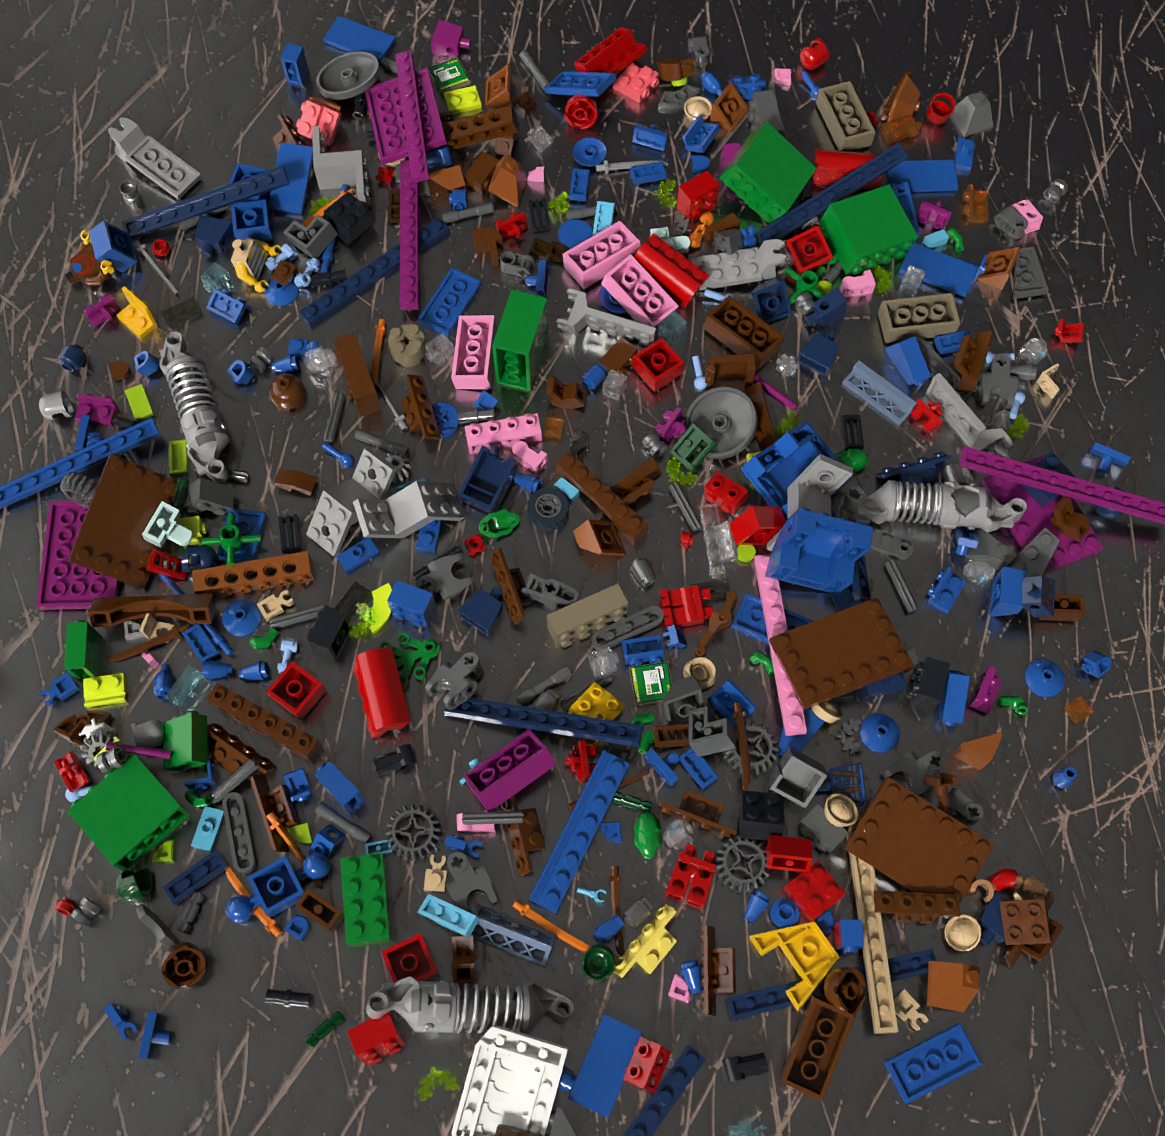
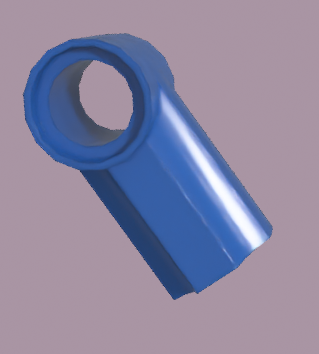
(439, 157)

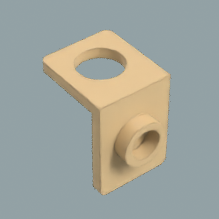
(1047, 383)
(150, 627)

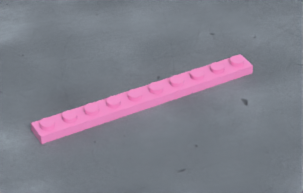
(776, 624)

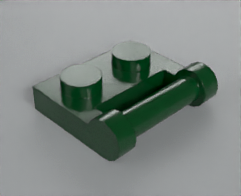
(689, 444)

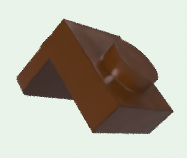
(285, 272)

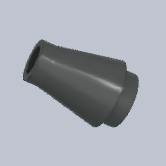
(1025, 372)

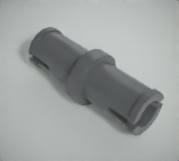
(477, 416)

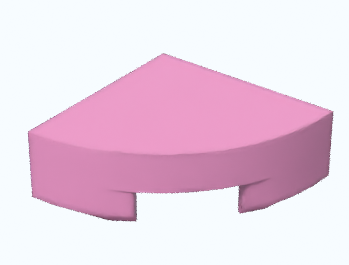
(783, 76)
(536, 175)
(150, 659)
(679, 989)

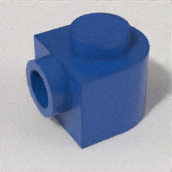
(459, 199)
(146, 363)
(241, 372)
(1096, 664)

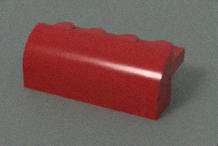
(612, 53)
(835, 165)
(671, 270)
(381, 691)

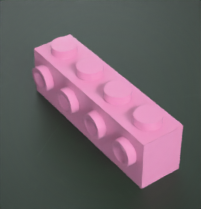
(503, 432)

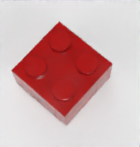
(697, 196)
(808, 250)
(658, 364)
(757, 525)
(296, 691)
(814, 891)
(410, 959)
(376, 1039)

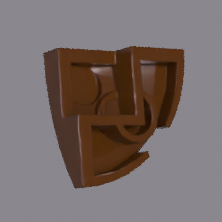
(73, 725)

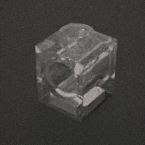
(912, 280)
(439, 343)
(614, 385)
(603, 661)

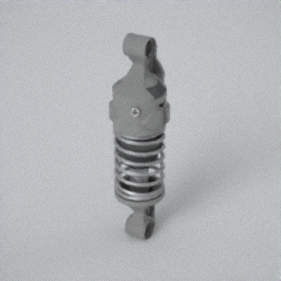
(197, 407)
(450, 1008)

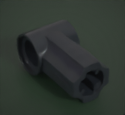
(400, 758)
(741, 1067)

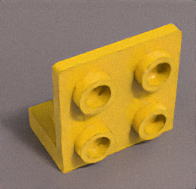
(137, 315)
(597, 703)

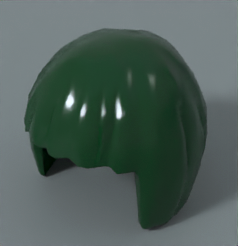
(134, 885)
(598, 962)

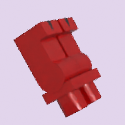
(684, 606)
(695, 870)

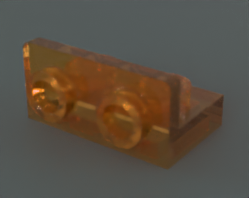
(900, 129)
(975, 205)

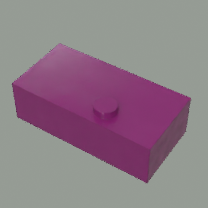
(509, 770)

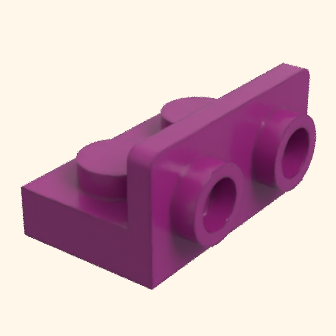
(101, 409)
(986, 690)

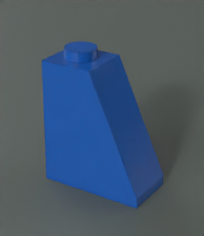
(909, 361)
(954, 698)
(799, 742)
(339, 787)

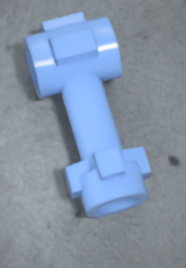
(287, 252)
(304, 279)
(288, 646)

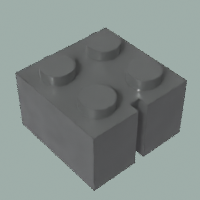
(797, 777)

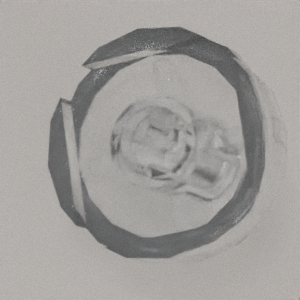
(321, 360)

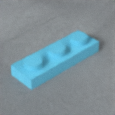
(448, 915)

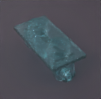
(184, 686)

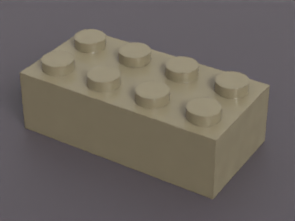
(845, 117)
(918, 316)
(587, 616)

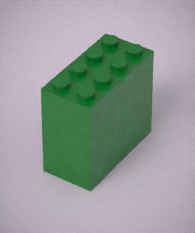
(768, 173)
(868, 230)
(521, 340)
(128, 813)

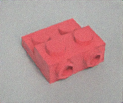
(636, 82)
(318, 115)

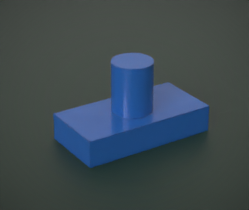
(650, 137)
(964, 154)
(540, 280)
(84, 432)
(1108, 457)
(965, 539)
(664, 765)
(152, 1035)

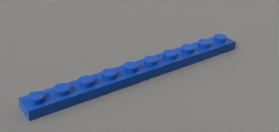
(78, 462)

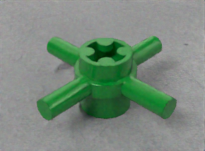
(805, 283)
(231, 539)

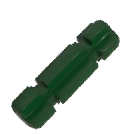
(180, 493)
(632, 802)
(324, 1029)

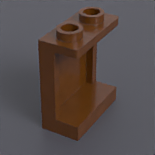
(730, 368)

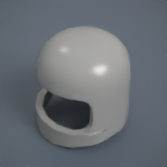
(54, 403)
(148, 734)

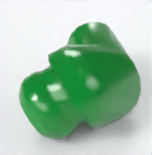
(264, 641)
(642, 718)
(196, 801)

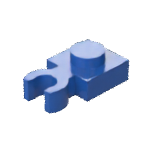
(61, 687)

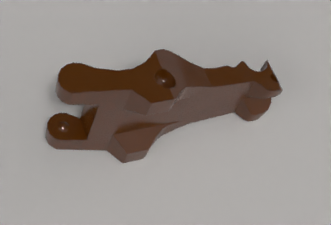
(718, 621)

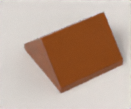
(499, 88)
(728, 108)
(999, 267)
(978, 751)

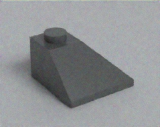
(972, 115)
(993, 547)
(680, 699)

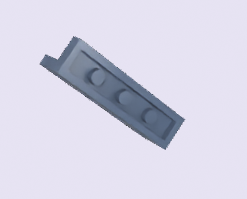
(880, 386)
(512, 931)

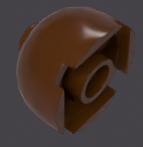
(287, 392)
(183, 965)
(845, 988)

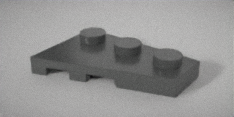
(1028, 275)
(1036, 554)

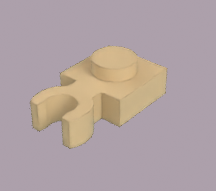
(273, 606)
(436, 877)
(906, 1008)

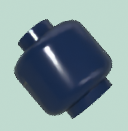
(72, 357)

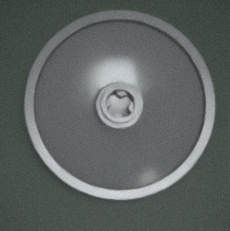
(348, 75)
(726, 418)

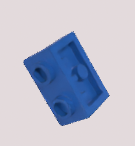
(227, 306)
(946, 591)

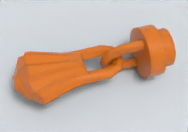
(695, 238)

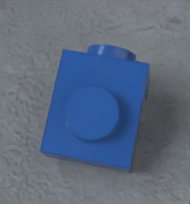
(298, 785)

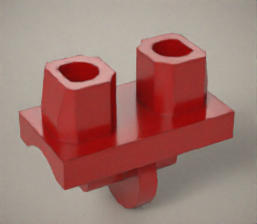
(512, 226)
(933, 420)
(579, 759)
(72, 772)

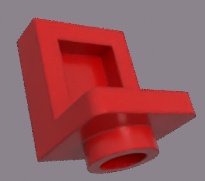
(1070, 332)

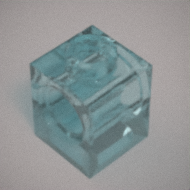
(215, 278)
(672, 321)

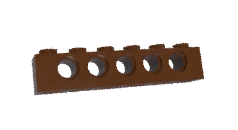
(480, 128)
(264, 722)

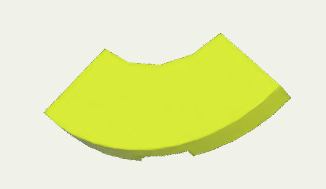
(381, 610)

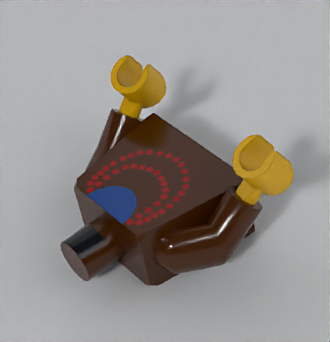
(86, 267)

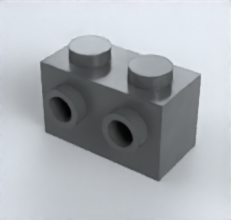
(821, 830)

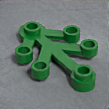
(408, 658)

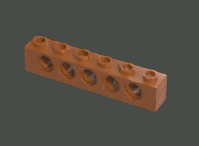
(244, 570)

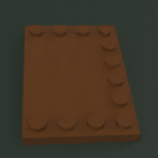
(117, 517)
(841, 653)
(917, 843)

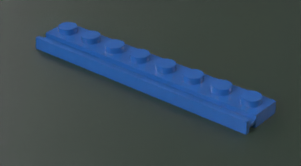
(578, 832)

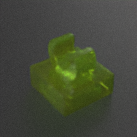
(558, 201)

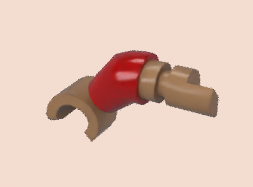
(1007, 879)

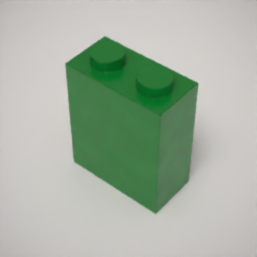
(82, 650)
(186, 740)

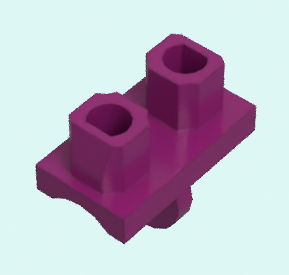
(934, 213)
(102, 310)
(674, 425)

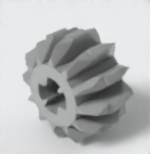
(402, 465)
(88, 748)

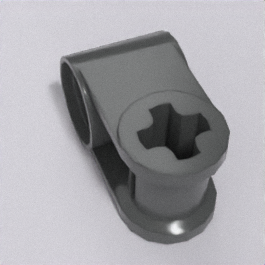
(699, 51)
(1011, 220)
(517, 264)
(961, 805)

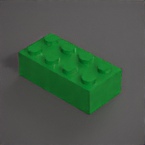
(366, 900)

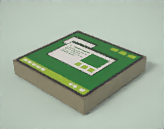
(449, 76)
(650, 682)

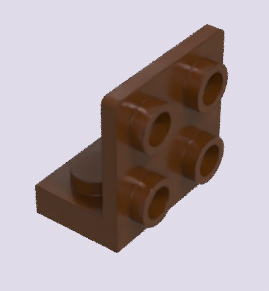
(1026, 921)

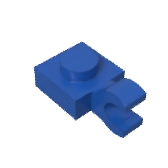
(748, 237)
(299, 347)
(458, 843)
(117, 1016)

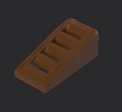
(728, 222)
(673, 742)

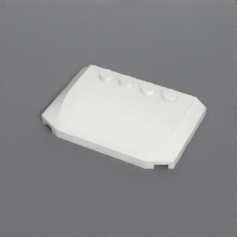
(509, 1083)

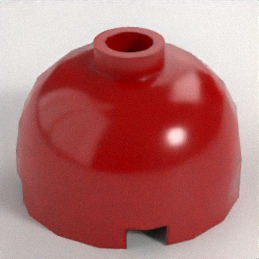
(581, 111)

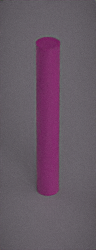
(776, 393)
(140, 750)

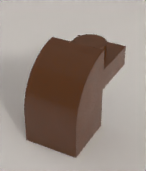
(674, 70)
(505, 144)
(488, 241)
(566, 395)
(1069, 522)
(463, 959)

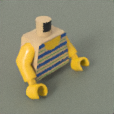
(249, 260)

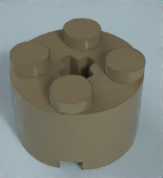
(407, 345)

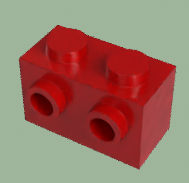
(725, 493)
(785, 851)
(647, 1065)

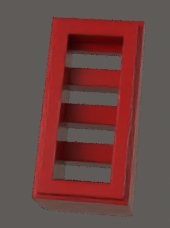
(155, 554)

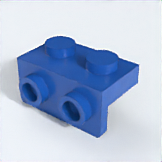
(748, 85)
(700, 135)
(643, 650)
(726, 696)

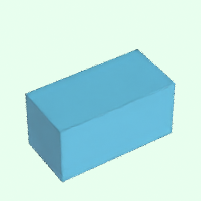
(935, 239)
(567, 489)
(379, 847)

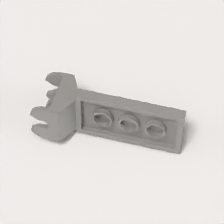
(153, 159)
(743, 265)
(583, 315)
(964, 421)

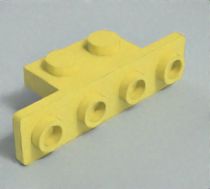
(650, 945)

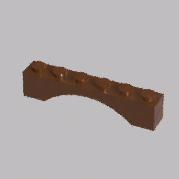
(621, 515)
(116, 610)

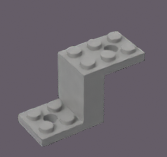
(340, 168)
(813, 490)
(336, 503)
(408, 510)

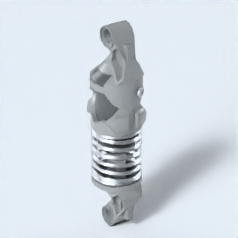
(942, 505)

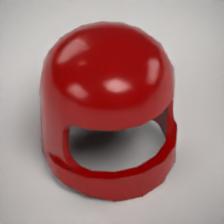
(814, 56)
(939, 111)

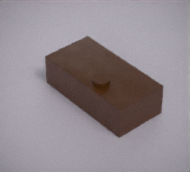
(743, 331)
(357, 375)
(816, 1048)

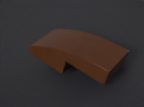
(296, 480)

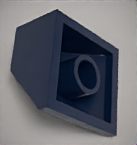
(771, 300)

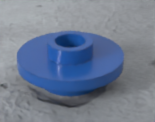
(784, 913)

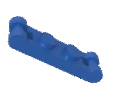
(906, 202)

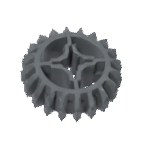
(78, 488)
(757, 753)
(422, 832)
(738, 855)

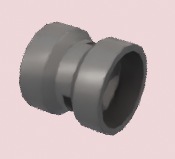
(1055, 191)
(130, 192)
(805, 302)
(261, 359)
(655, 445)
(109, 760)
(85, 911)

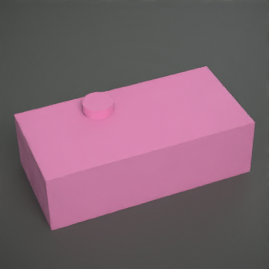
(600, 254)
(638, 293)
(474, 352)

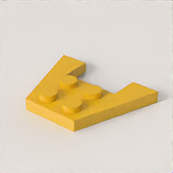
(807, 952)

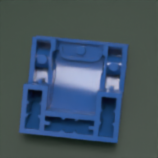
(783, 462)
(818, 550)

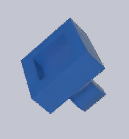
(676, 635)

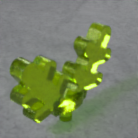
(669, 185)
(323, 202)
(884, 283)
(1020, 426)
(673, 468)
(366, 615)
(442, 1077)

